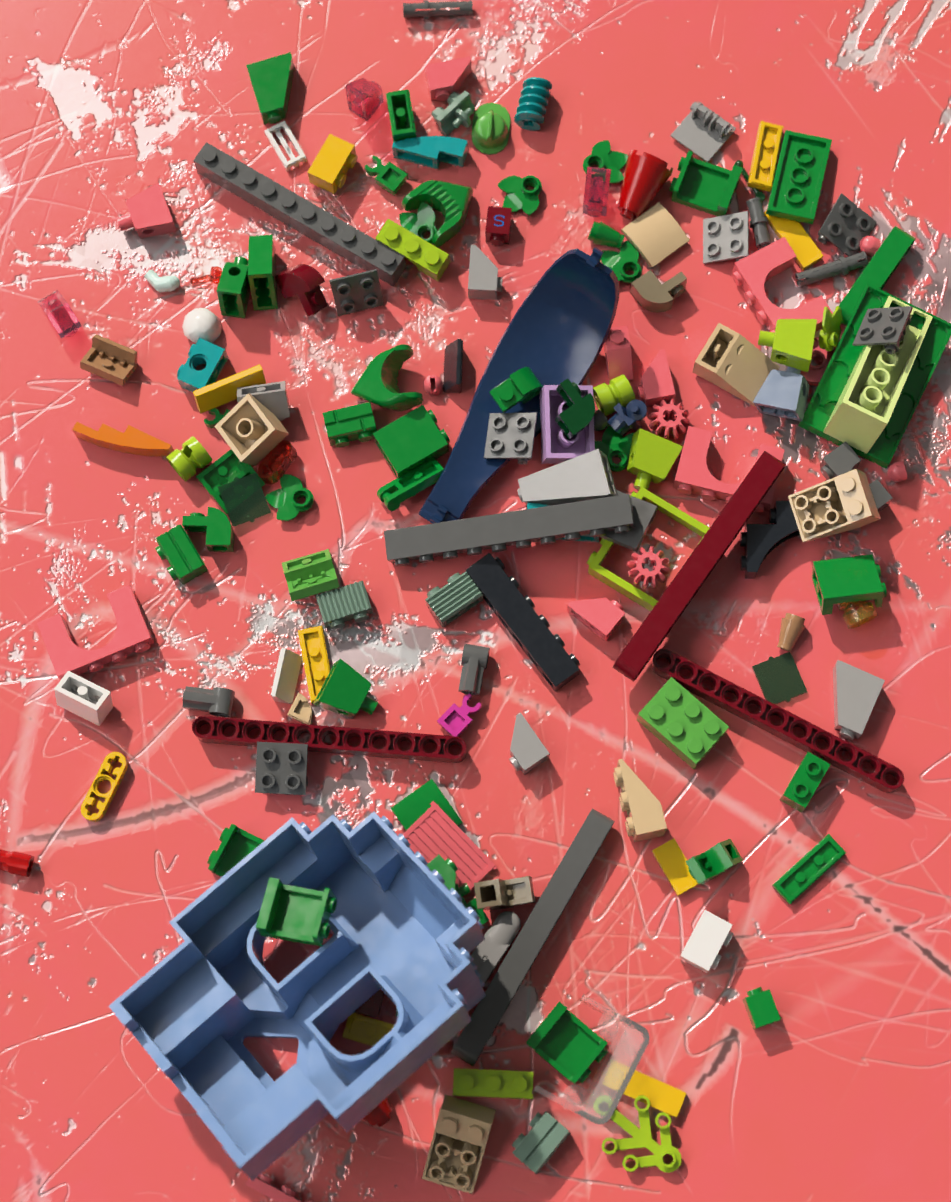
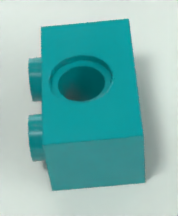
(201, 353)

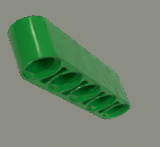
(878, 269)

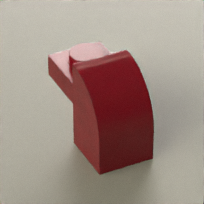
(305, 283)

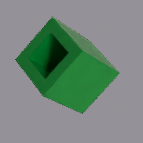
(761, 1007)

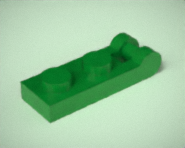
(410, 484)

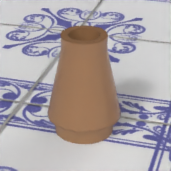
(790, 631)

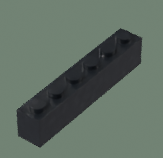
(523, 623)

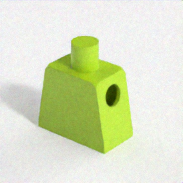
(791, 342)
(651, 458)

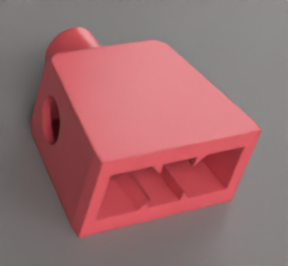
(148, 214)

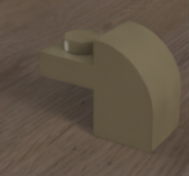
(657, 296)
(504, 893)

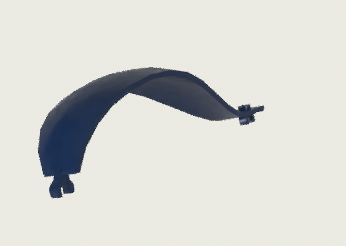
(556, 336)

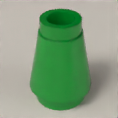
(604, 235)

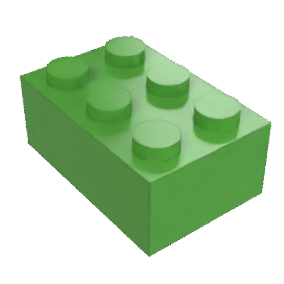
(682, 723)

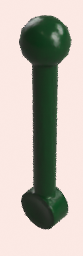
(758, 194)

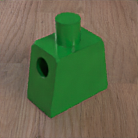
(234, 282)
(345, 691)

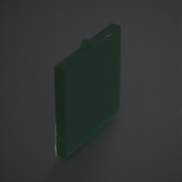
(244, 499)
(779, 679)

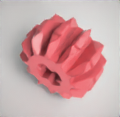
(669, 411)
(643, 574)

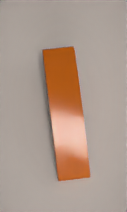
(130, 442)

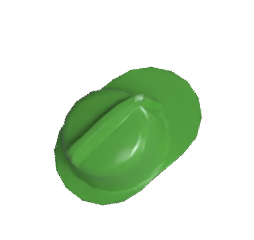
(490, 128)

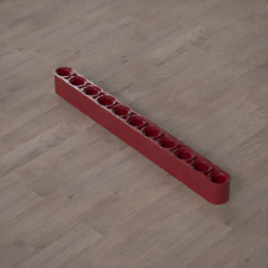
(698, 566)
(789, 721)
(340, 746)

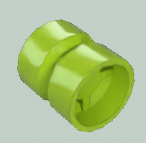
(610, 395)
(189, 458)

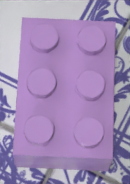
(554, 443)

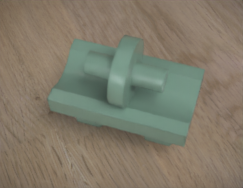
(455, 114)

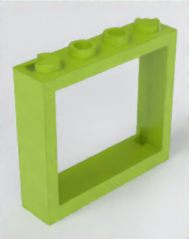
(618, 583)

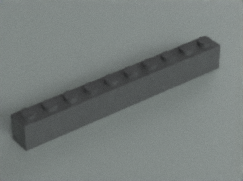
(299, 214)
(510, 529)

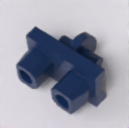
(627, 417)

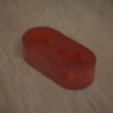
(277, 462)

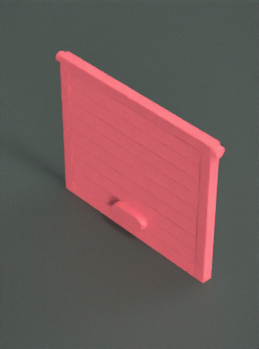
(438, 835)

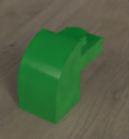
(520, 387)
(215, 525)
(714, 861)

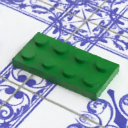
(799, 177)

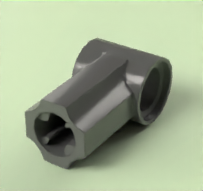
(474, 662)
(215, 701)

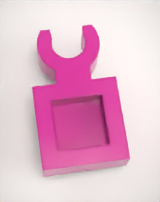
(457, 719)

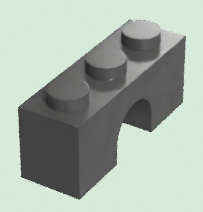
(844, 460)

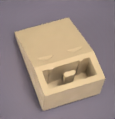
(733, 364)
(834, 506)
(642, 807)
(458, 1144)

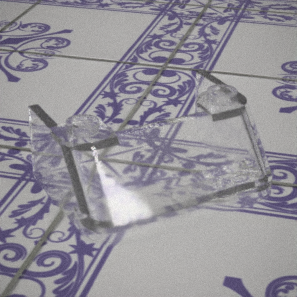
(610, 1081)

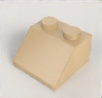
(251, 430)

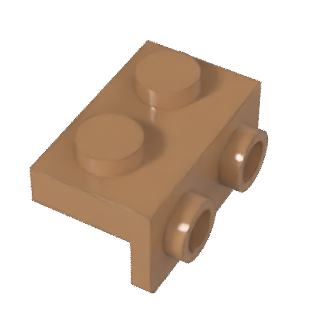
(110, 360)

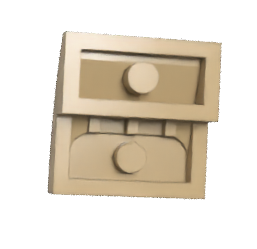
(655, 234)

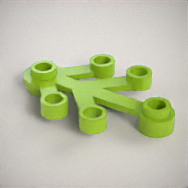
(643, 1138)

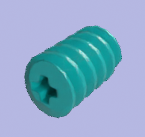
(533, 103)

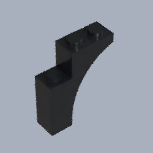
(763, 538)

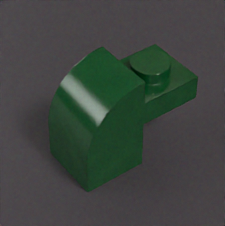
(579, 412)

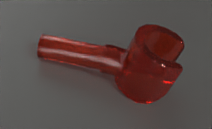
(214, 277)

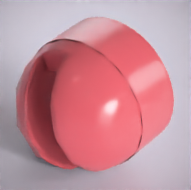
(870, 245)
(427, 385)
(897, 472)

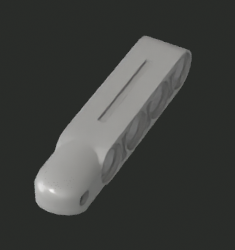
(496, 943)

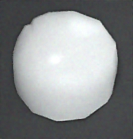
(201, 324)

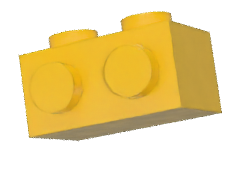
(332, 164)

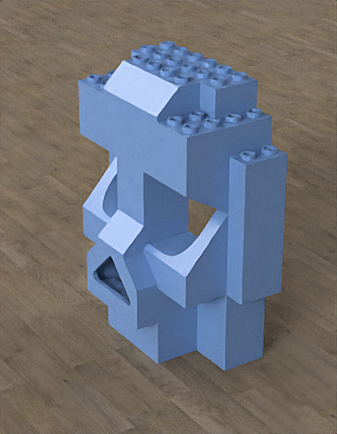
(390, 932)

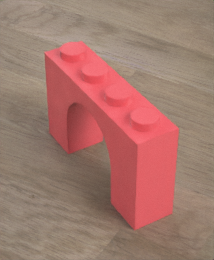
(757, 269)
(695, 477)
(130, 636)

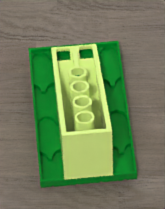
(872, 394)

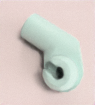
(162, 284)

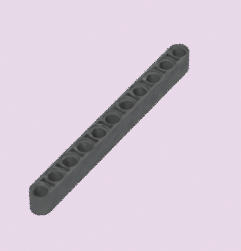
(532, 937)

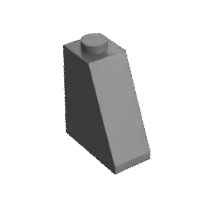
(854, 698)

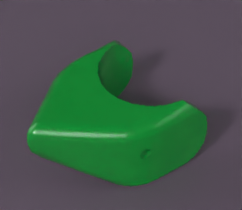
(448, 199)
(380, 381)

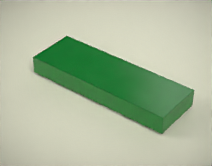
(808, 869)

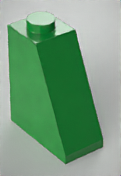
(272, 86)
(262, 272)

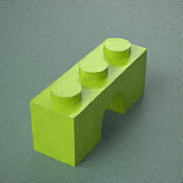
(421, 253)
(493, 1083)

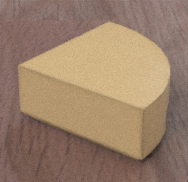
(301, 710)

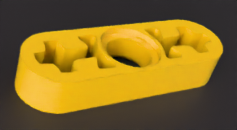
(90, 801)

